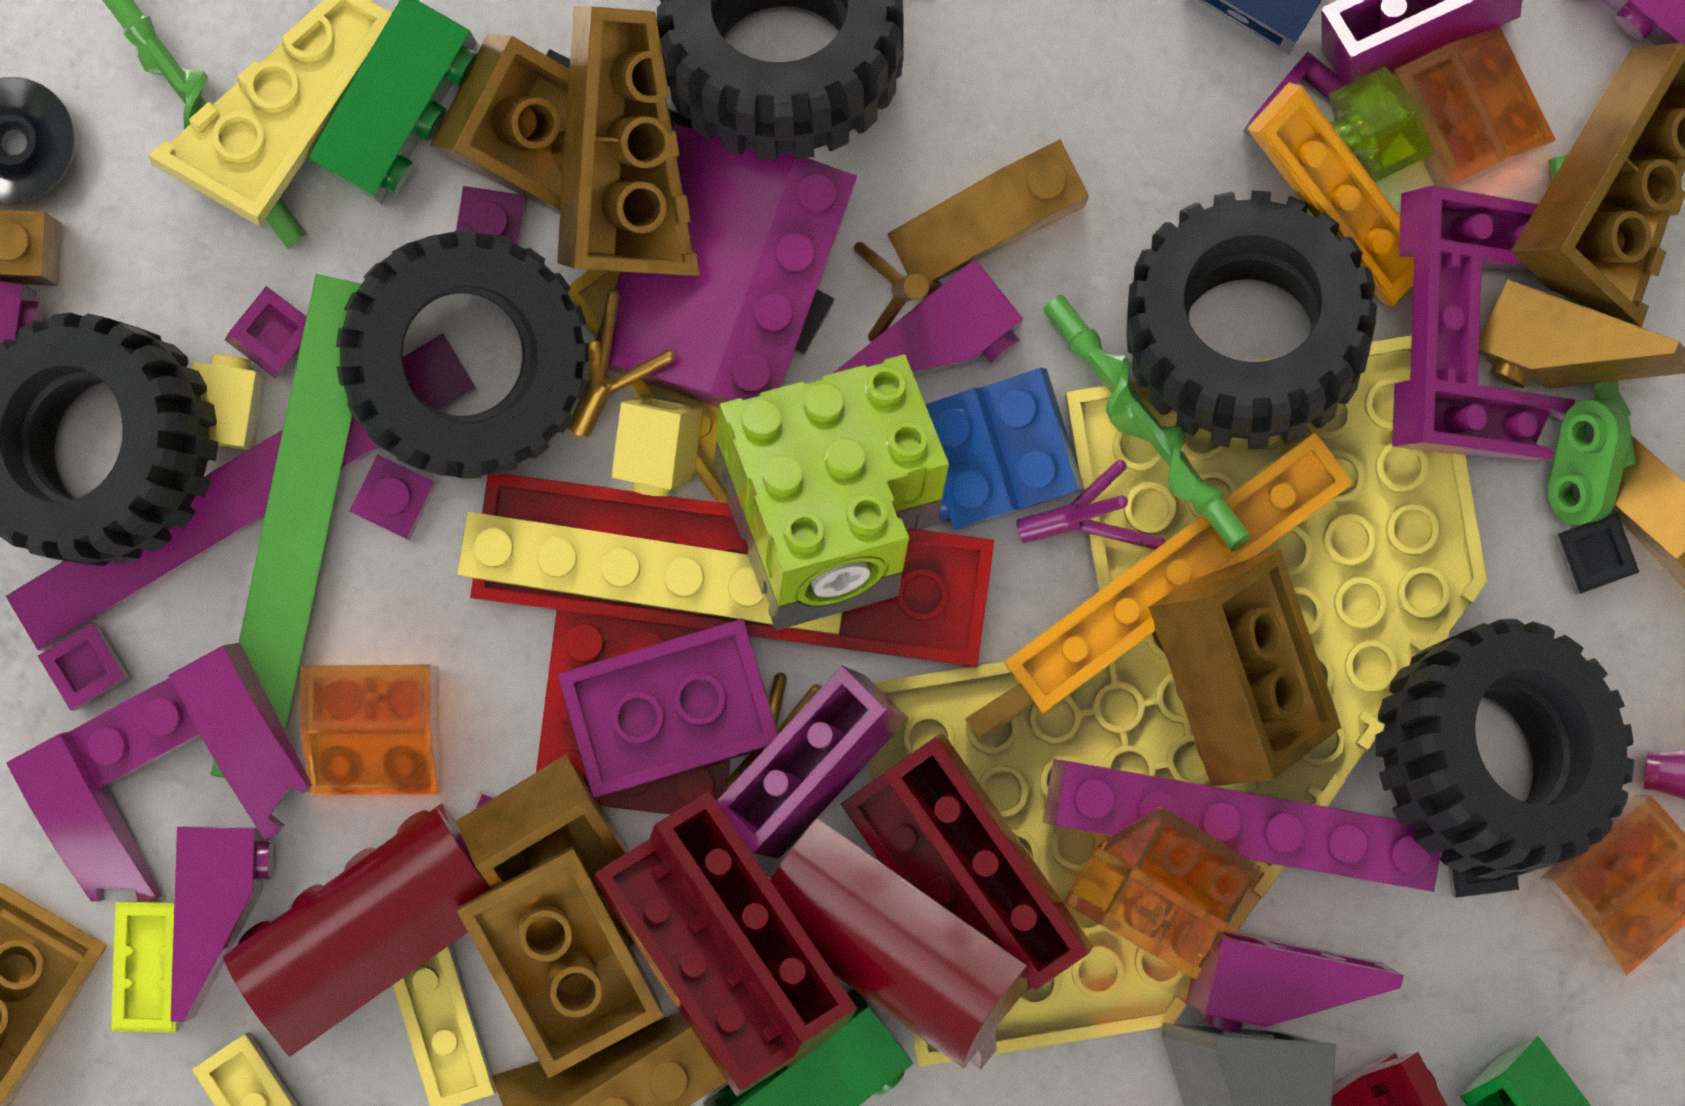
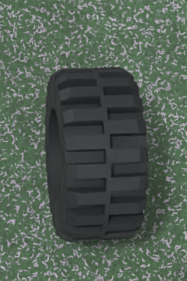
(781, 103)
(1263, 244)
(549, 338)
(160, 449)
(1571, 733)

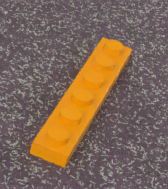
(1120, 612)

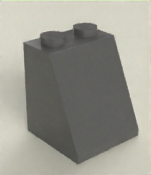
(1249, 1067)

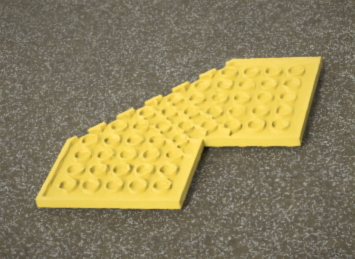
(1376, 584)

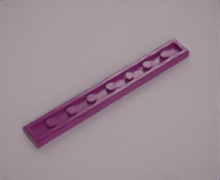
(236, 499)

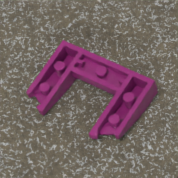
(1442, 404)
(207, 698)

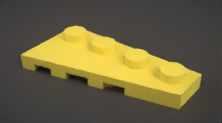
(269, 121)

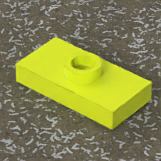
(143, 967)

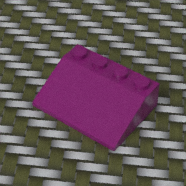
(760, 257)

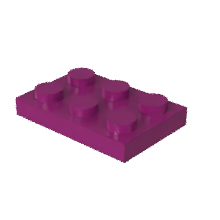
(668, 708)

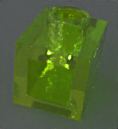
(1380, 124)

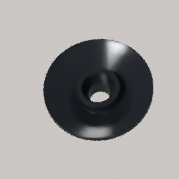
(50, 137)

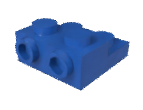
(1003, 449)

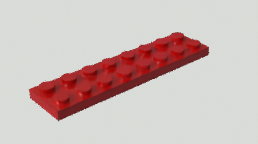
(930, 620)

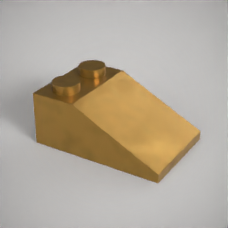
(511, 119)
(538, 822)
(561, 962)
(40, 978)

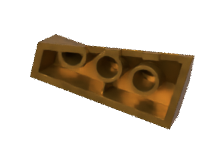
(620, 151)
(1615, 191)
(648, 1068)

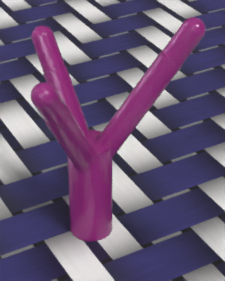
(1077, 516)

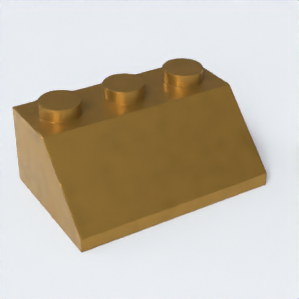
(1245, 670)

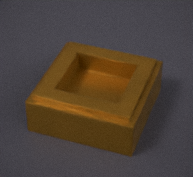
(999, 711)

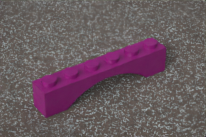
(1248, 823)

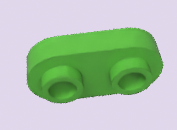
(1592, 465)

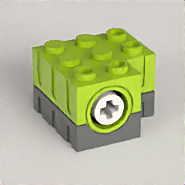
(829, 486)

